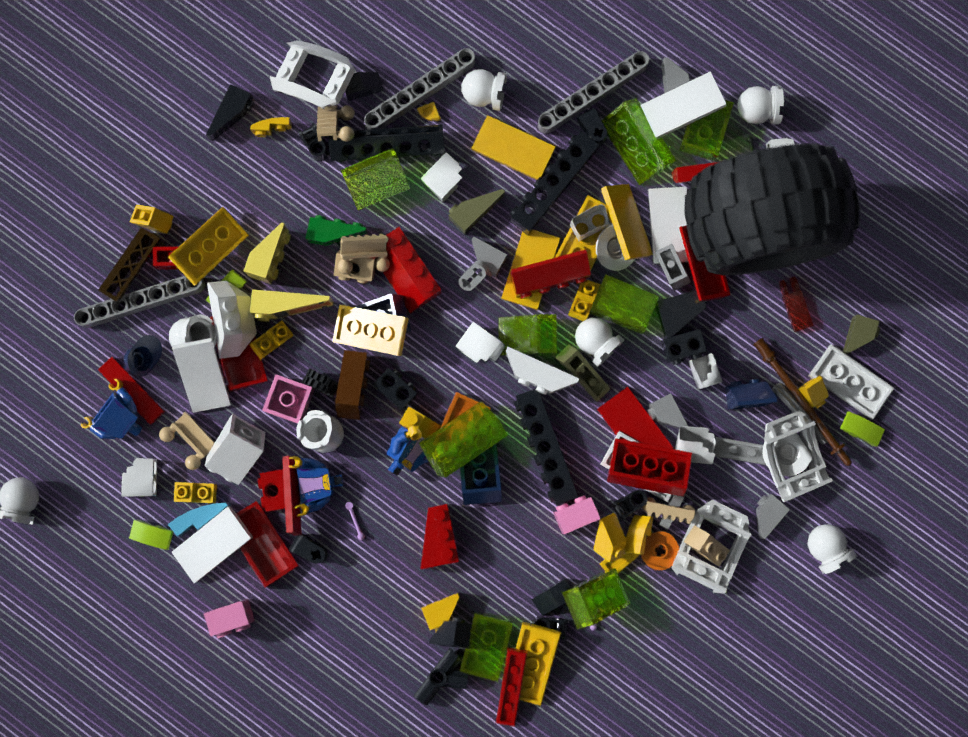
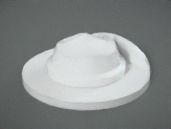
(609, 250)
(791, 455)

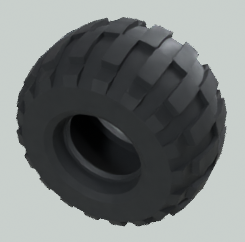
(772, 209)

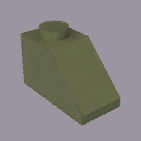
(860, 332)

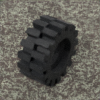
(320, 382)

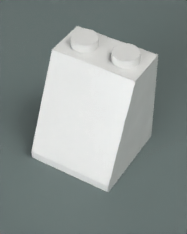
(235, 450)

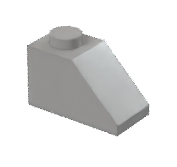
(673, 75)
(490, 255)
(672, 267)
(667, 412)
(769, 514)

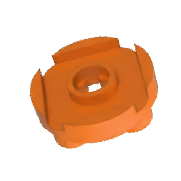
(665, 560)

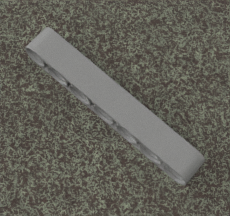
(424, 82)
(598, 84)
(130, 301)

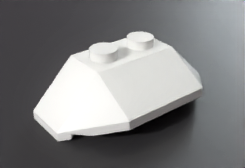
(231, 318)
(538, 374)

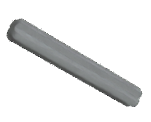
(794, 406)

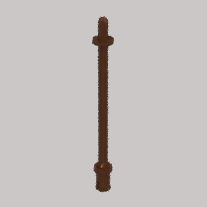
(770, 357)

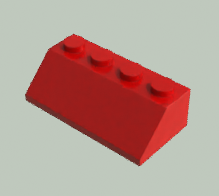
(408, 272)
(550, 274)
(649, 467)

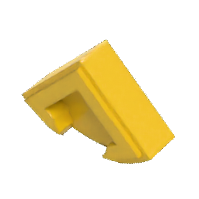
(429, 112)

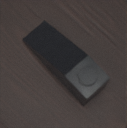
(232, 109)

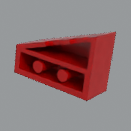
(439, 539)

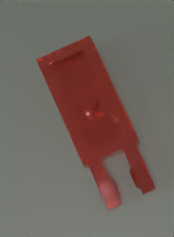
(795, 306)

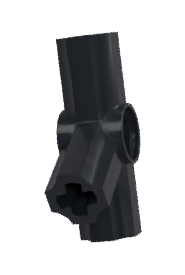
(452, 677)

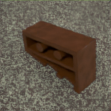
(352, 384)

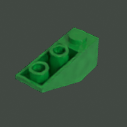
(328, 232)

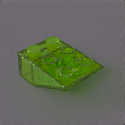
(529, 334)

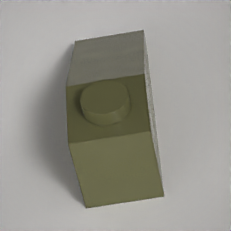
(471, 211)
(579, 367)

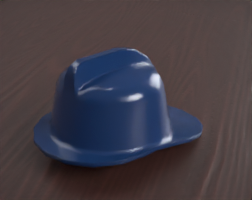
(143, 355)

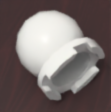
(483, 88)
(759, 105)
(192, 329)
(596, 338)
(320, 432)
(18, 499)
(829, 546)

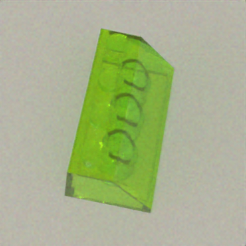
(636, 141)
(462, 439)

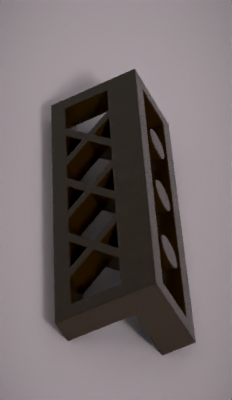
(127, 262)

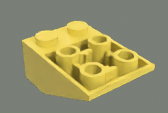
(265, 257)

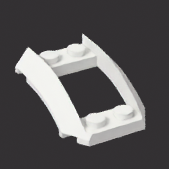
(292, 64)
(807, 480)
(702, 571)

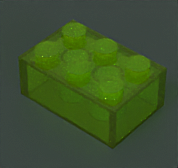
(706, 135)
(375, 179)
(624, 304)
(596, 598)
(486, 646)

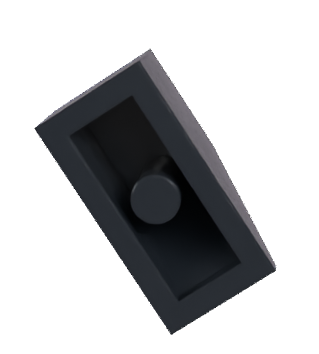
(363, 84)
(551, 597)
(452, 634)

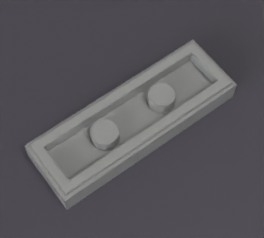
(739, 450)

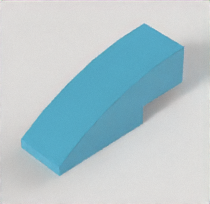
(196, 517)

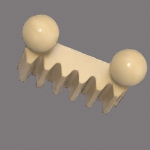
(328, 122)
(363, 248)
(193, 435)
(685, 513)

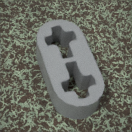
(476, 278)
(674, 501)

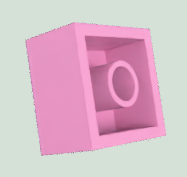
(288, 399)
(576, 515)
(233, 616)

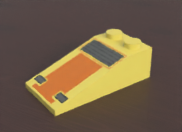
(276, 305)

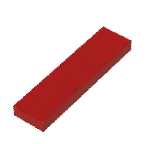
(145, 404)
(292, 497)
(511, 686)

